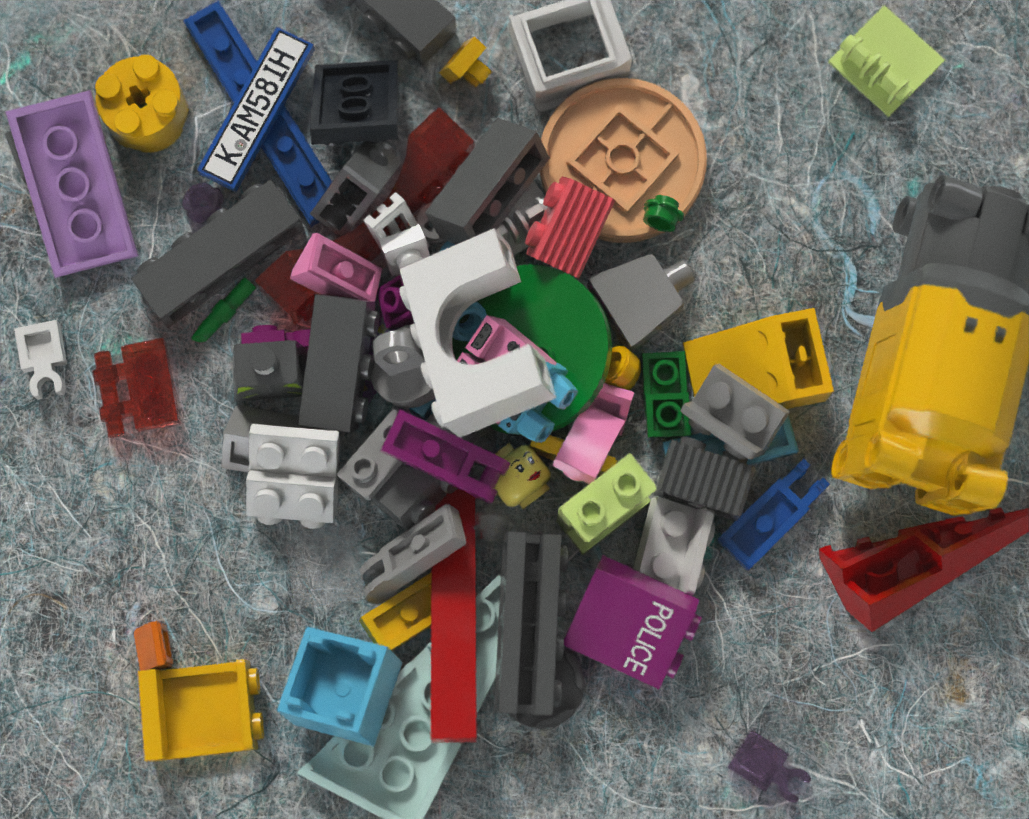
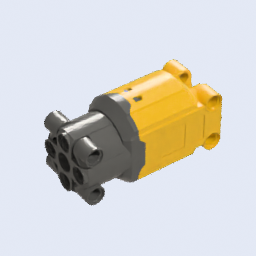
(946, 352)

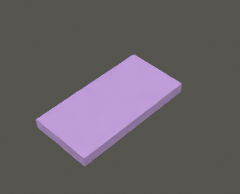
(72, 183)

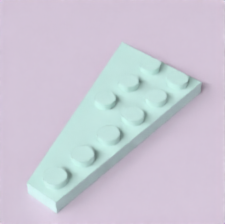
(404, 767)

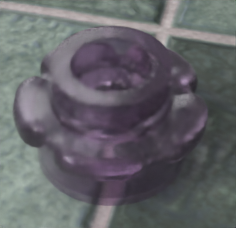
(195, 195)

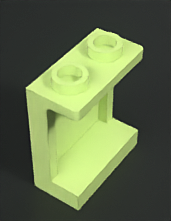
(606, 504)

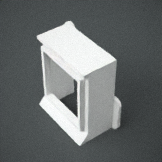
(554, 89)

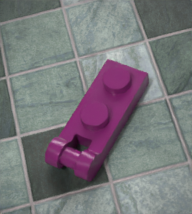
(443, 456)

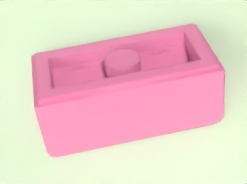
(336, 270)

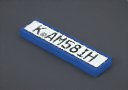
(256, 109)

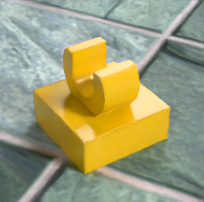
(466, 64)

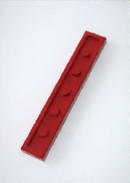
(454, 634)

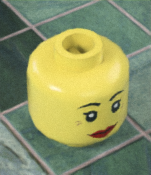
(525, 476)

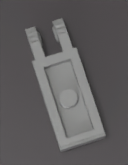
(412, 553)

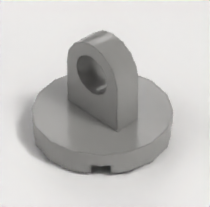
(398, 369)

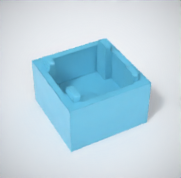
(340, 686)

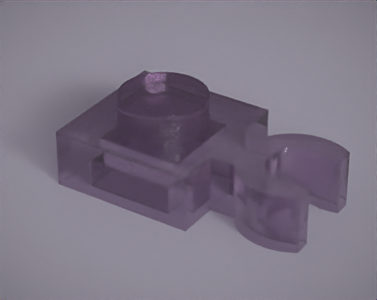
(762, 764)

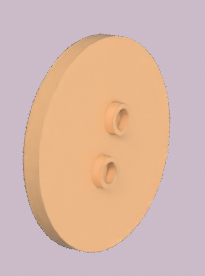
(628, 145)

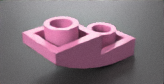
(588, 444)

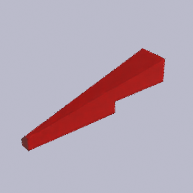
(896, 573)

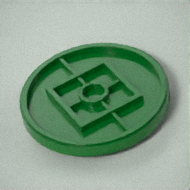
(561, 321)

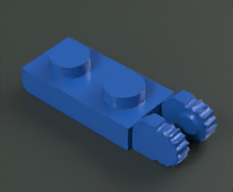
(769, 518)

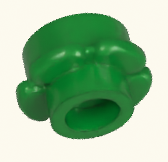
(662, 213)

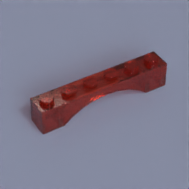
(430, 161)

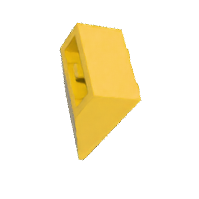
(773, 354)

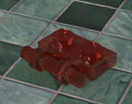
(149, 387)

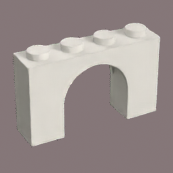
(437, 295)

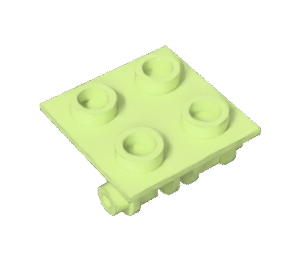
(886, 61)

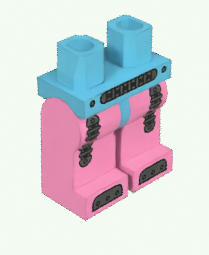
(499, 337)

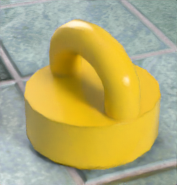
(624, 368)

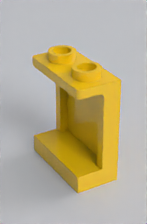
(199, 710)

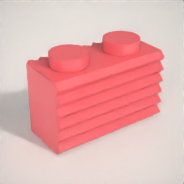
(568, 226)

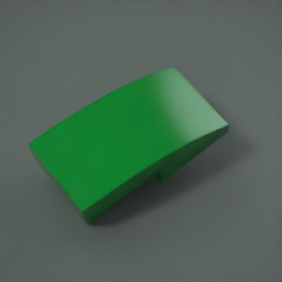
(665, 394)

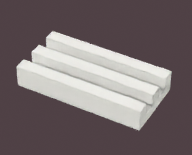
(387, 216)

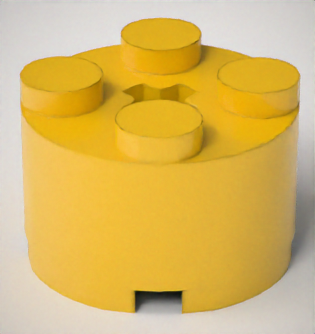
(133, 83)

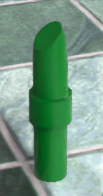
(223, 310)

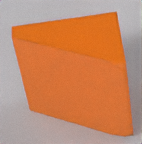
(153, 646)

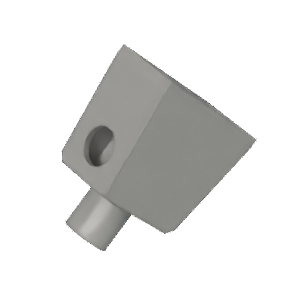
(640, 297)

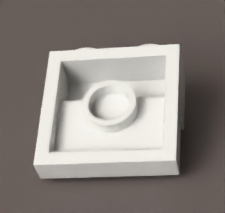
(292, 475)

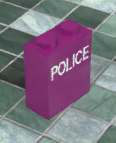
(633, 623)

